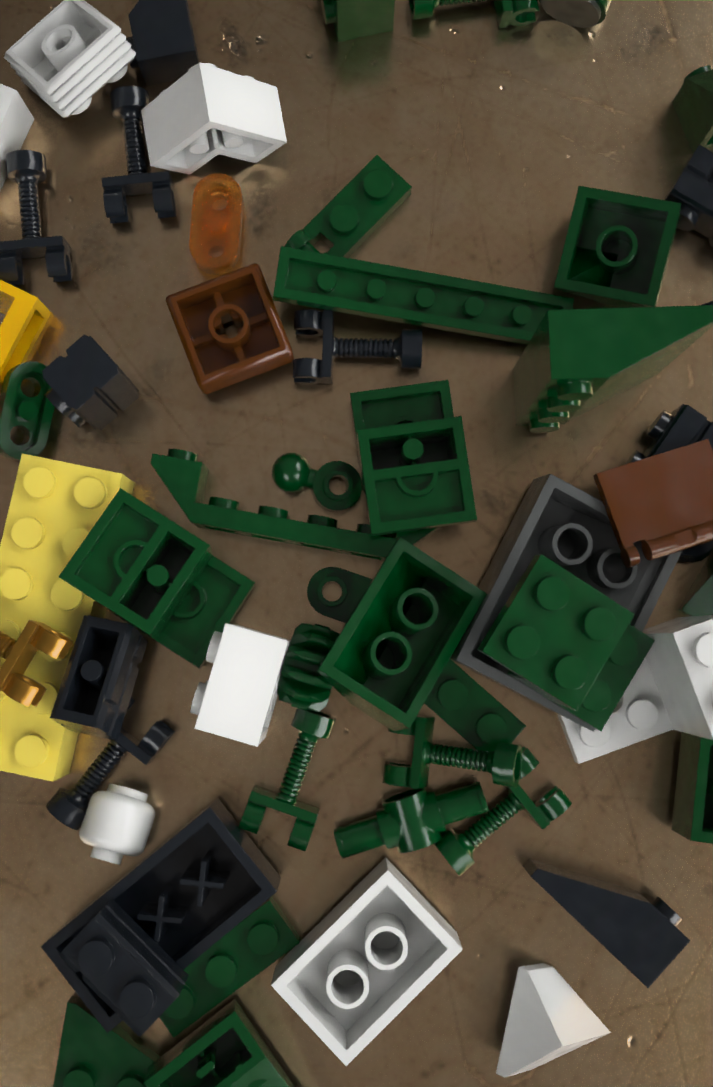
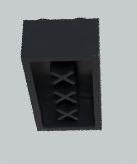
(180, 895)

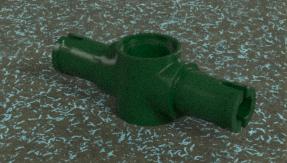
(411, 820)

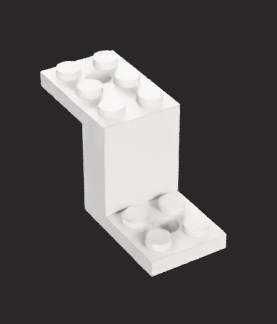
(665, 694)

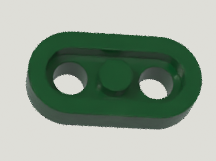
(29, 414)
(352, 587)

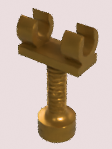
(20, 654)

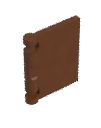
(660, 502)

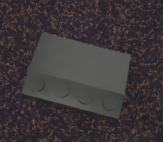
(577, 536)

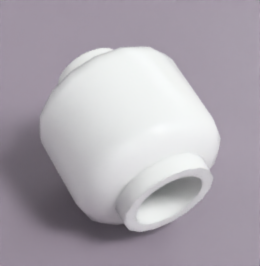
(117, 823)

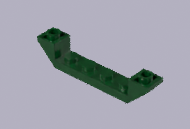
(187, 484)

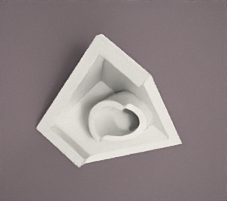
(544, 1021)

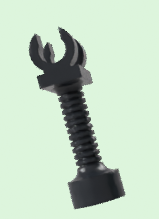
(127, 107)
(27, 170)
(313, 323)
(71, 804)

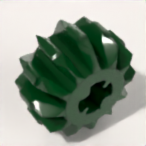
(299, 679)

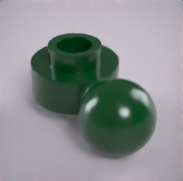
(293, 473)

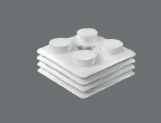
(71, 56)

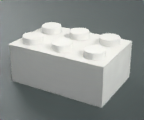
(366, 961)

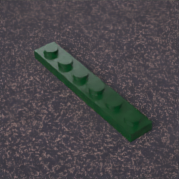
(411, 296)

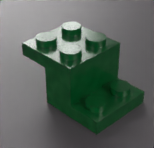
(412, 458)
(157, 577)
(567, 642)

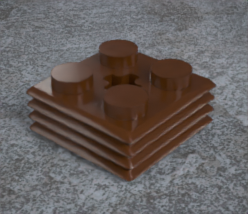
(234, 297)

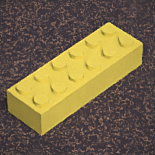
(44, 527)

